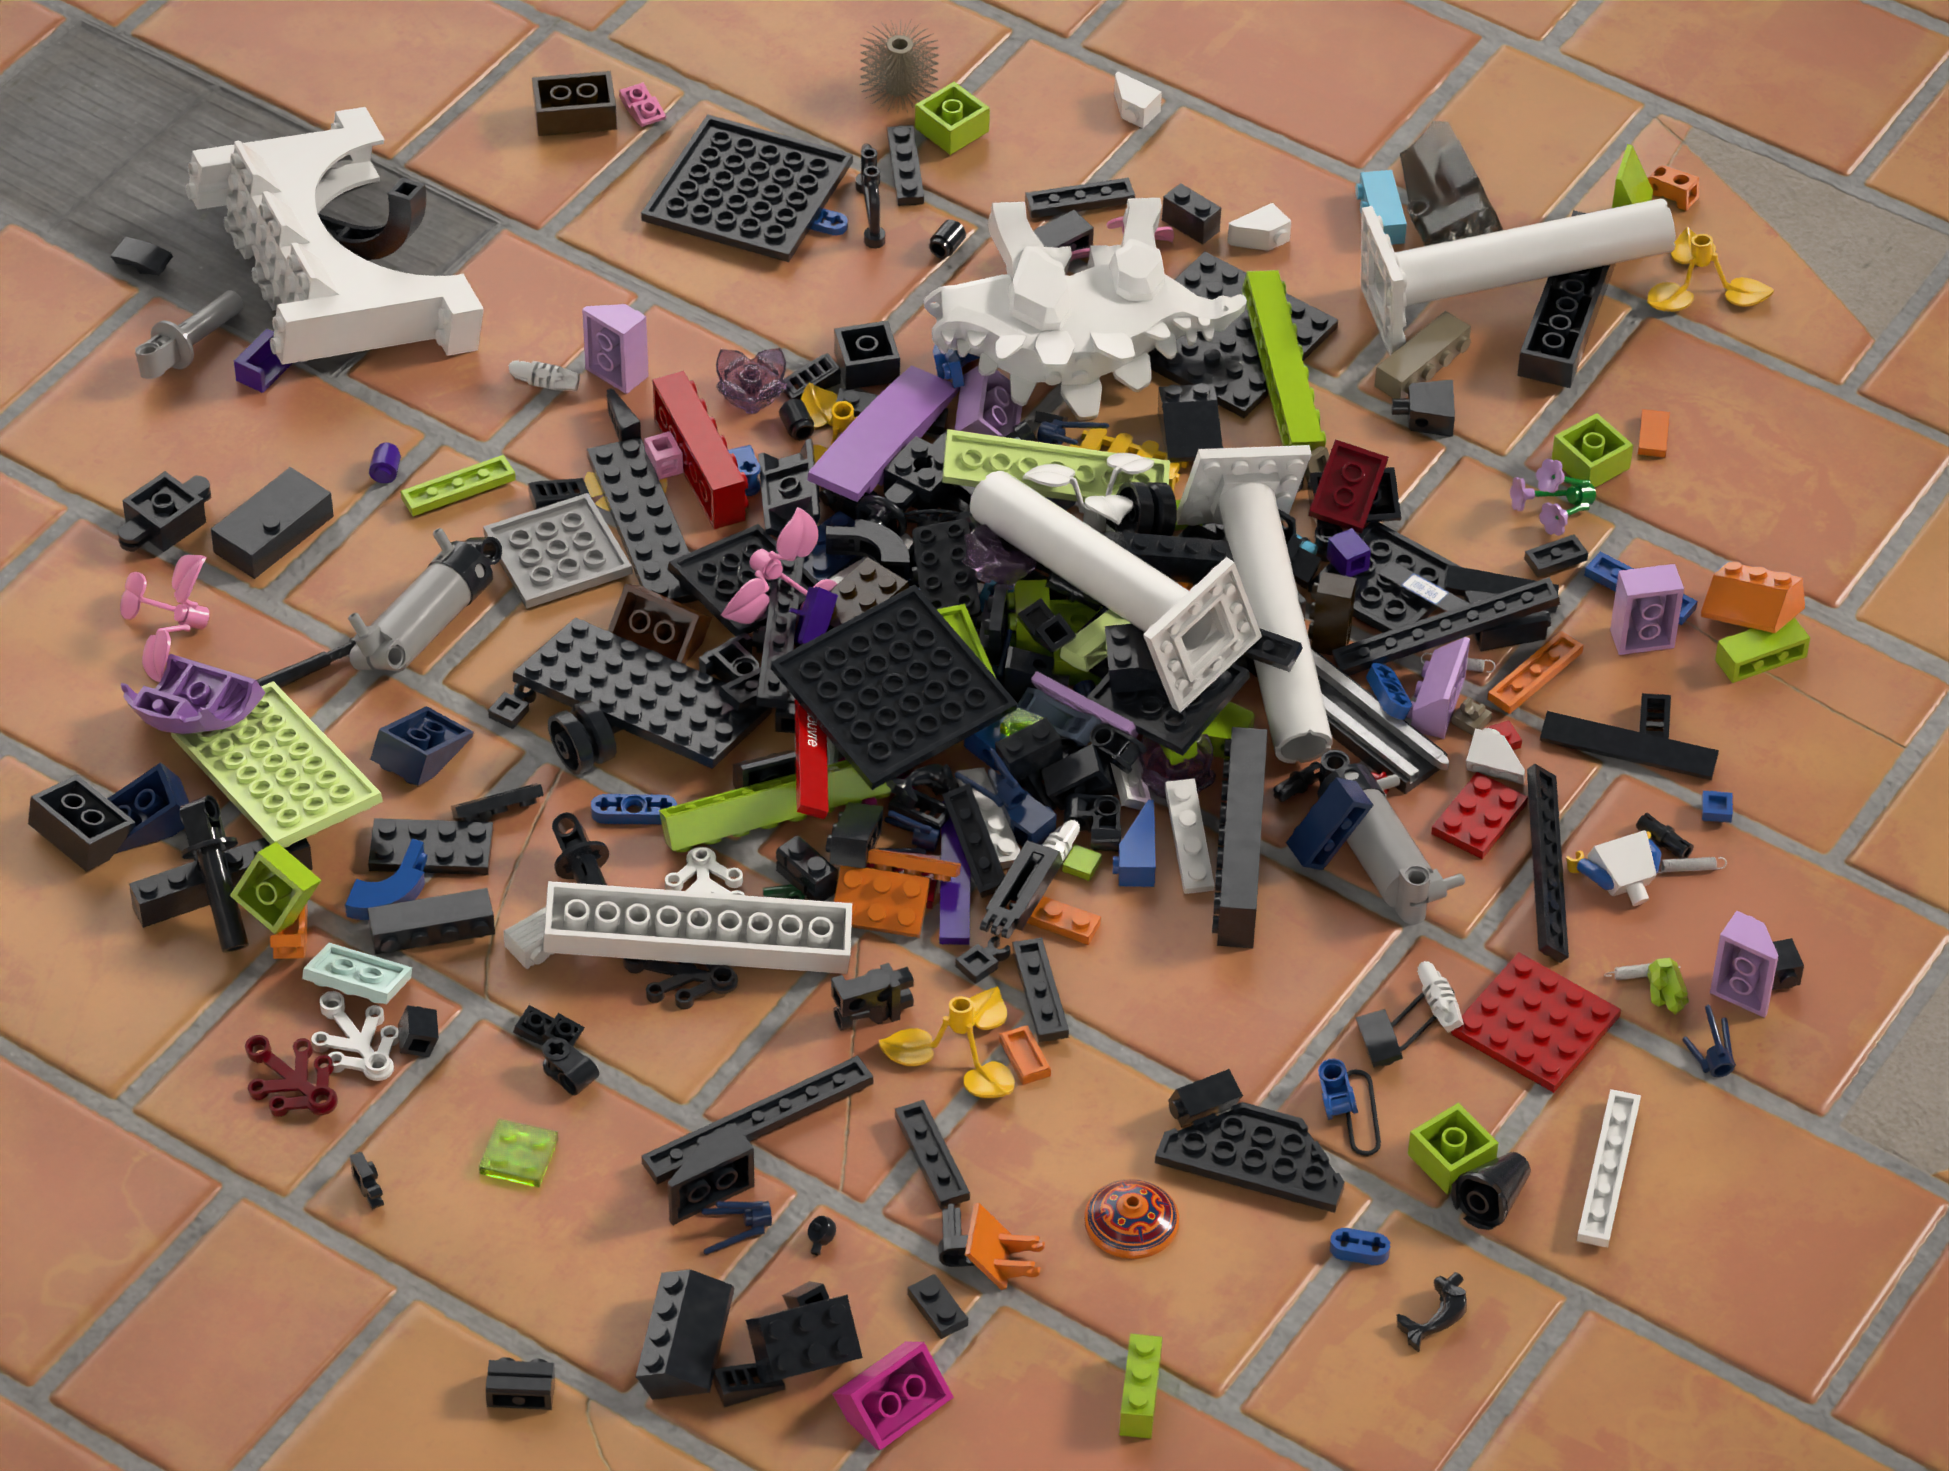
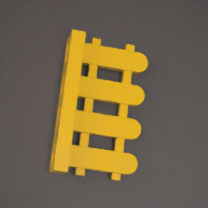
(1124, 443)

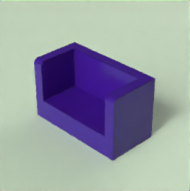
(258, 365)

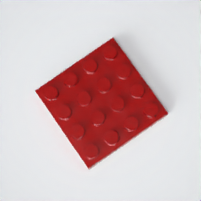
(1536, 1022)

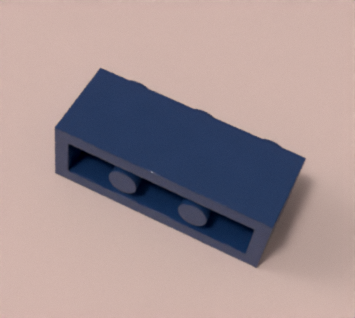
(1329, 823)

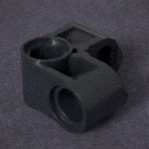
(1096, 815)

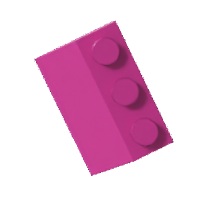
(893, 1394)

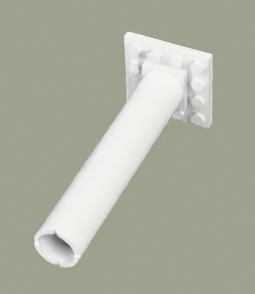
(1502, 258)
(1244, 494)
(1187, 632)

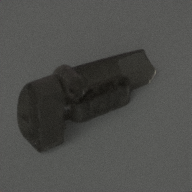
(1444, 189)

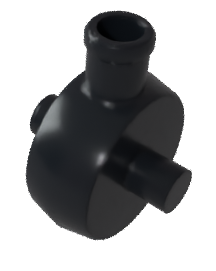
(821, 1232)

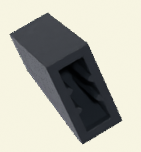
(1516, 632)

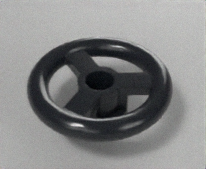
(880, 516)

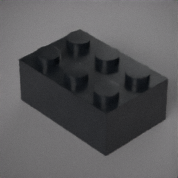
(804, 1339)

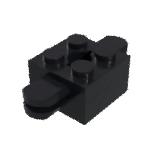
(916, 476)
(163, 512)

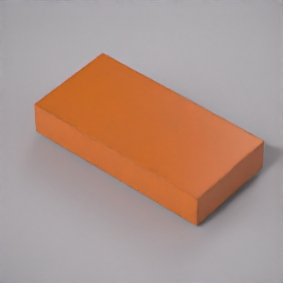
(1653, 433)
(1025, 1054)

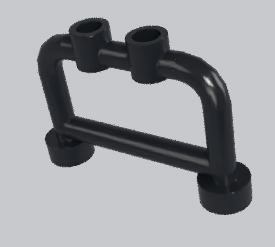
(868, 184)

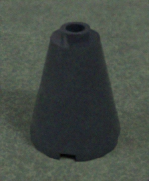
(1490, 1190)

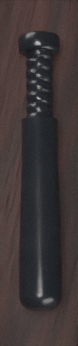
(308, 666)

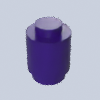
(385, 463)

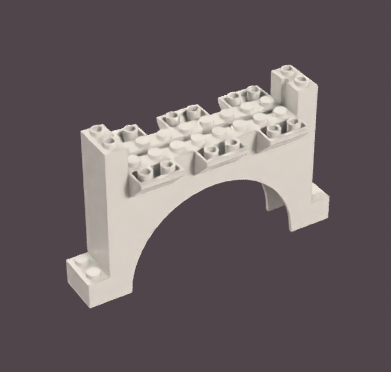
(321, 291)

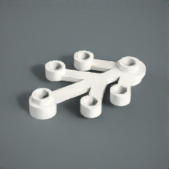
(702, 862)
(375, 1065)

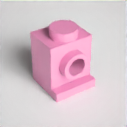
(664, 455)

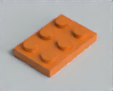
(884, 899)

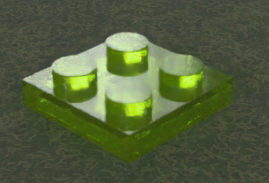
(518, 1153)

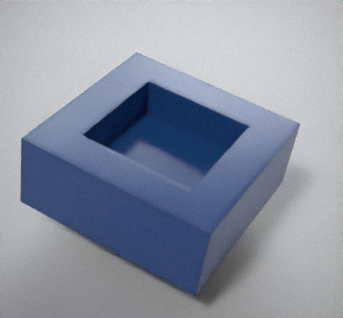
(1717, 806)

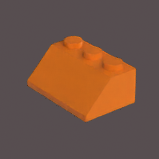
(1753, 597)

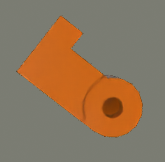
(1675, 186)

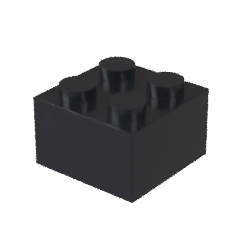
(866, 354)

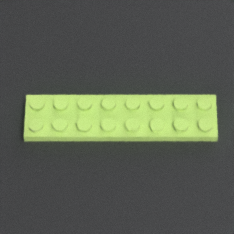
(974, 456)

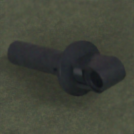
(208, 846)
(579, 856)

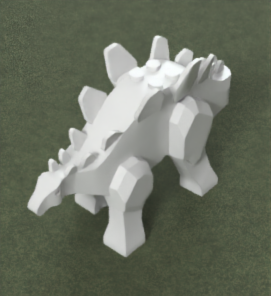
(1075, 325)

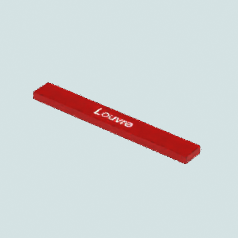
(810, 765)

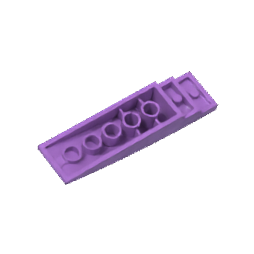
(881, 432)

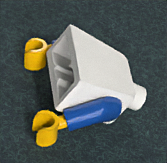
(1621, 865)

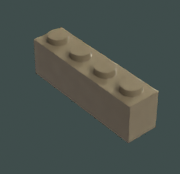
(1423, 355)

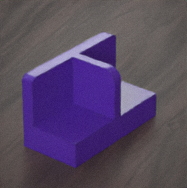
(814, 615)

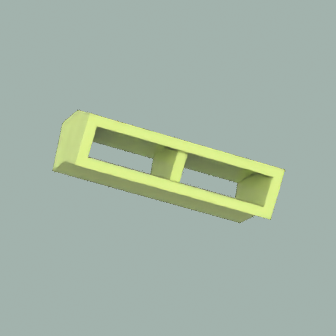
(1090, 642)

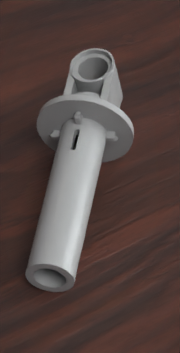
(173, 344)

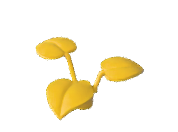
(1700, 251)
(824, 410)
(984, 1011)

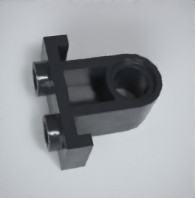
(730, 659)

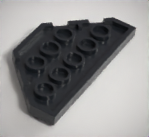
(1256, 1152)

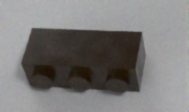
(1331, 612)

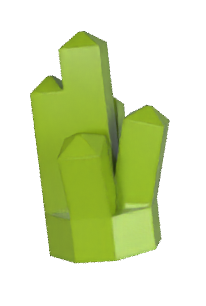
(1667, 985)

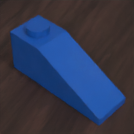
(1137, 851)

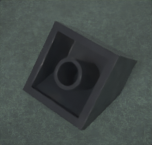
(764, 769)

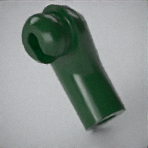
(783, 891)

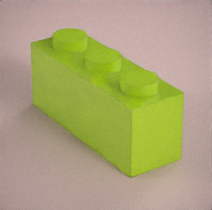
(1761, 651)
(1140, 1386)

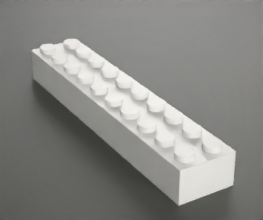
(697, 927)

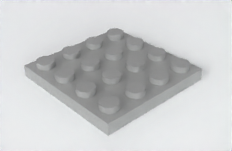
(558, 550)

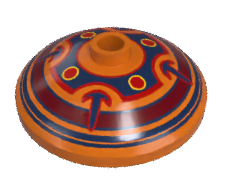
(1131, 1230)

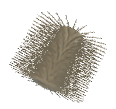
(899, 65)

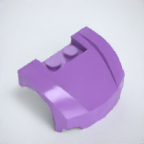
(195, 698)

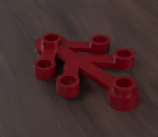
(292, 1079)

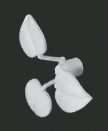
(1096, 507)

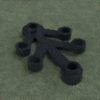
(717, 979)

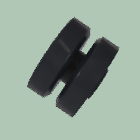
(1152, 510)
(582, 737)

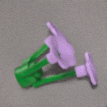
(1550, 475)

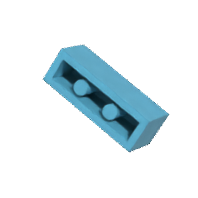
(1380, 192)

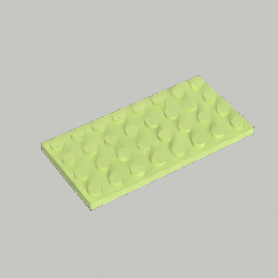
(281, 770)

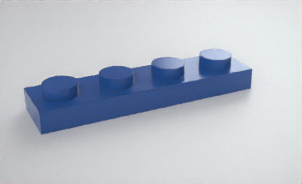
(1606, 569)

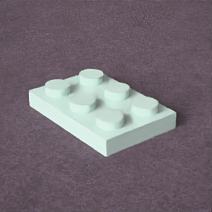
(357, 973)

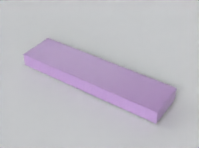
(1082, 704)

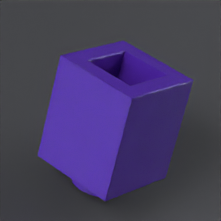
(1348, 553)

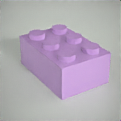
(1646, 609)

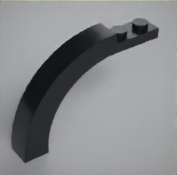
(406, 213)

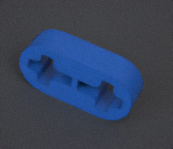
(1359, 1246)

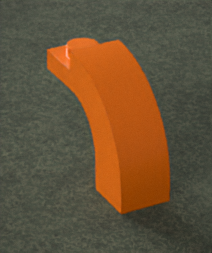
(292, 940)

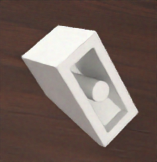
(1136, 100)
(1260, 229)
(1494, 757)

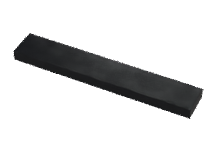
(1629, 745)

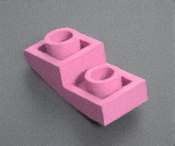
(641, 105)

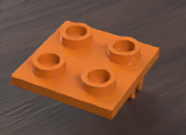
(991, 1245)

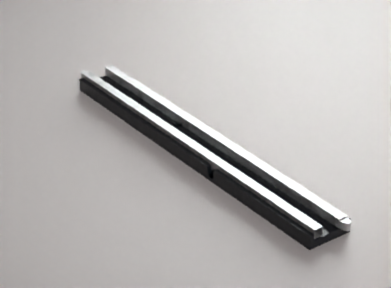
(1366, 729)

